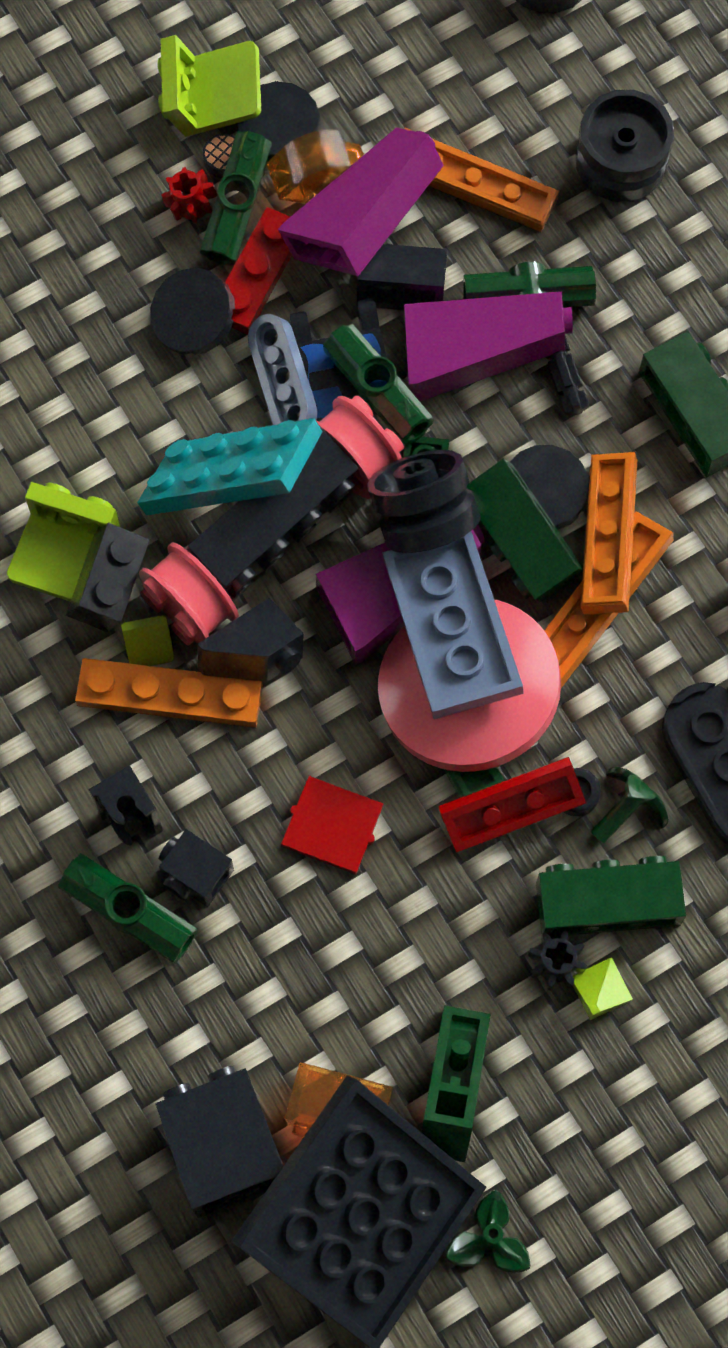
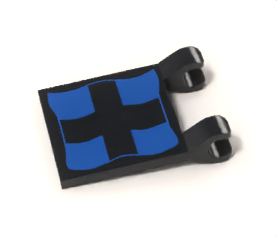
(323, 375)

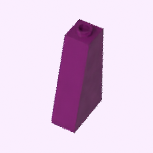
(363, 204)
(480, 338)
(363, 600)

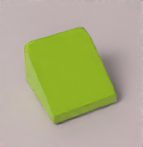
(148, 641)

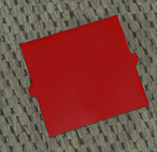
(332, 825)

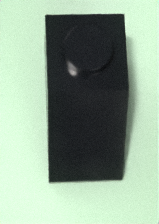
(253, 646)

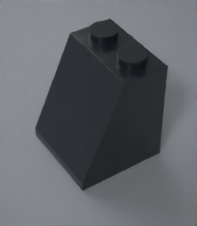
(219, 1140)

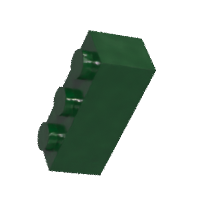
(691, 398)
(523, 533)
(610, 897)

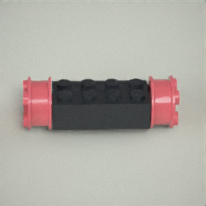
(202, 582)

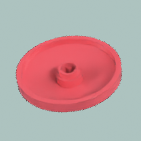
(484, 734)

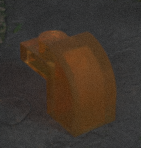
(311, 164)

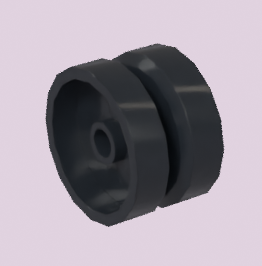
(624, 145)
(423, 501)

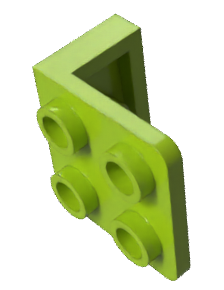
(209, 87)
(57, 539)

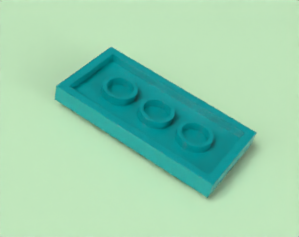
(230, 467)

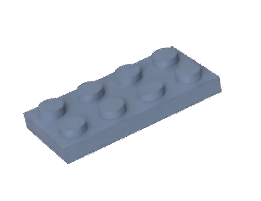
(453, 627)

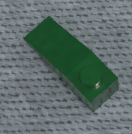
(456, 1080)

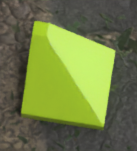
(601, 988)

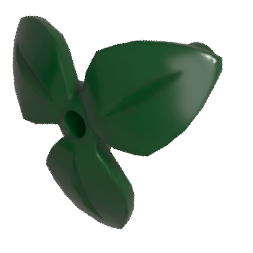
(636, 794)
(507, 1252)

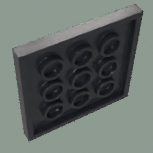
(360, 1213)

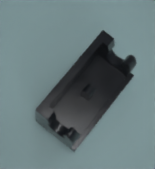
(403, 276)
(124, 800)

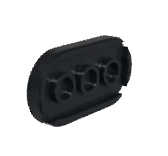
(698, 742)

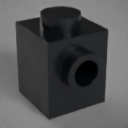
(194, 868)

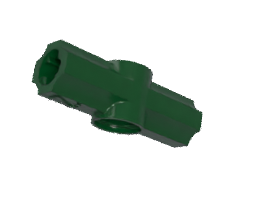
(228, 220)
(576, 283)
(363, 365)
(150, 925)

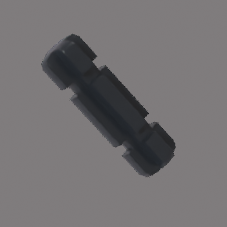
(568, 381)

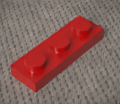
(258, 269)
(512, 804)

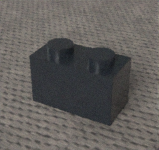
(107, 577)

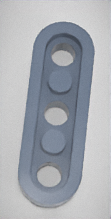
(272, 366)

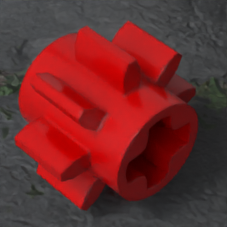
(189, 195)

